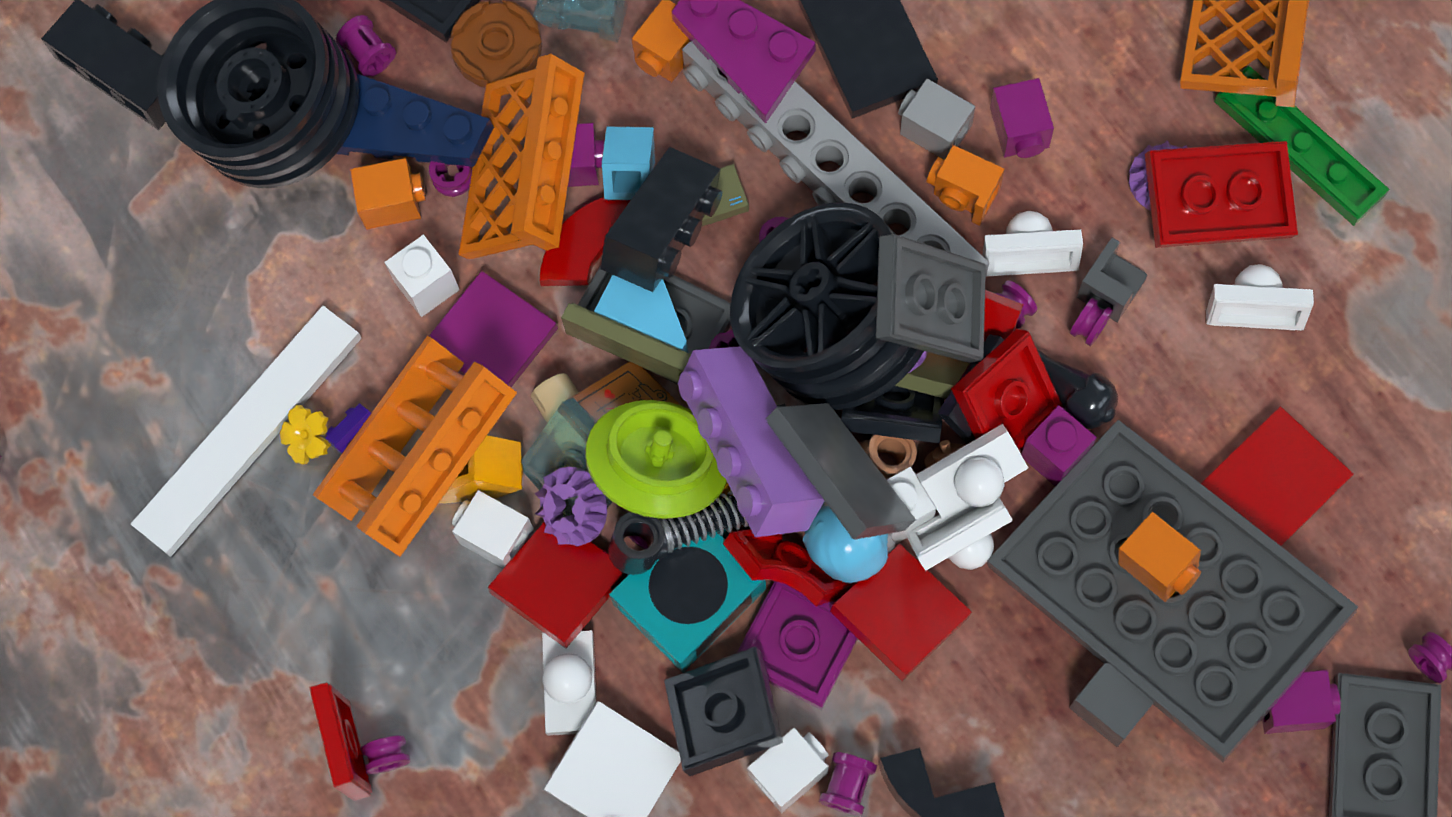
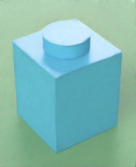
(627, 160)

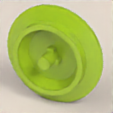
(653, 460)

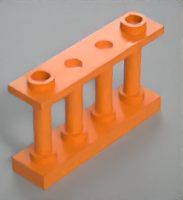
(435, 458)

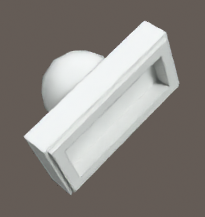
(1032, 247)
(1259, 302)
(973, 472)
(961, 536)
(568, 683)

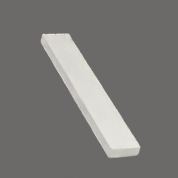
(245, 431)

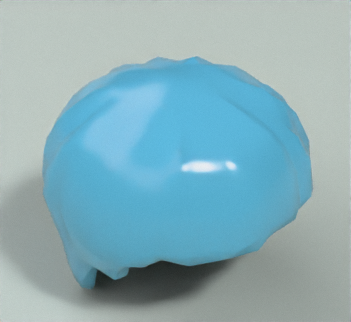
(839, 554)

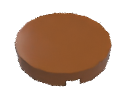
(495, 42)

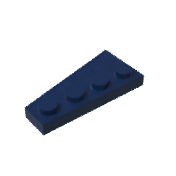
(415, 126)

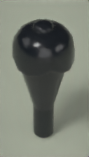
(1083, 395)

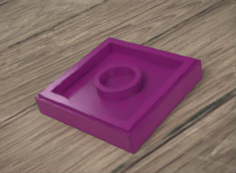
(494, 330)
(800, 644)

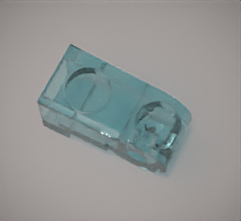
(587, 15)

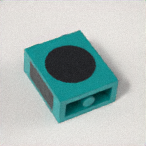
(687, 598)

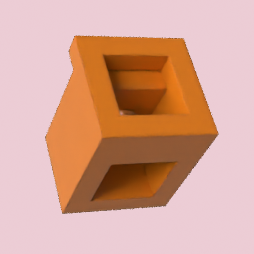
(966, 182)

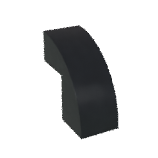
(911, 788)

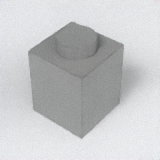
(935, 118)

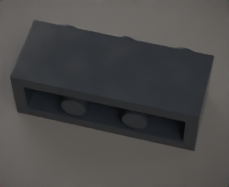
(109, 58)
(661, 220)

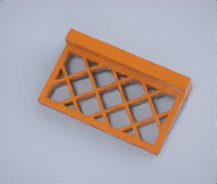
(1282, 65)
(540, 165)

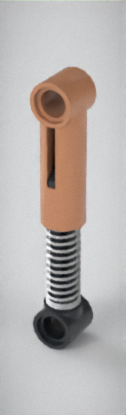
(670, 533)

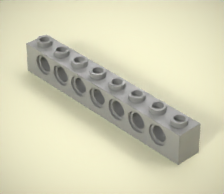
(826, 142)

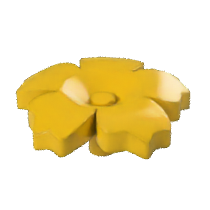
(304, 434)

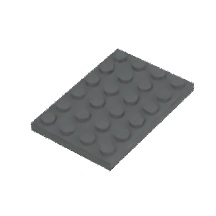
(1205, 655)

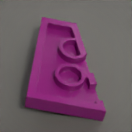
(748, 47)

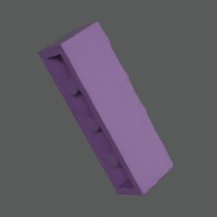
(731, 415)

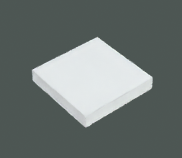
(612, 768)

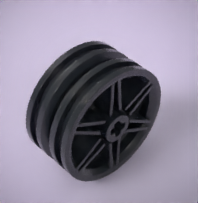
(281, 103)
(816, 291)

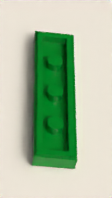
(1311, 151)

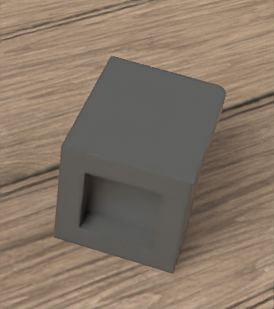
(1112, 281)
(1111, 704)

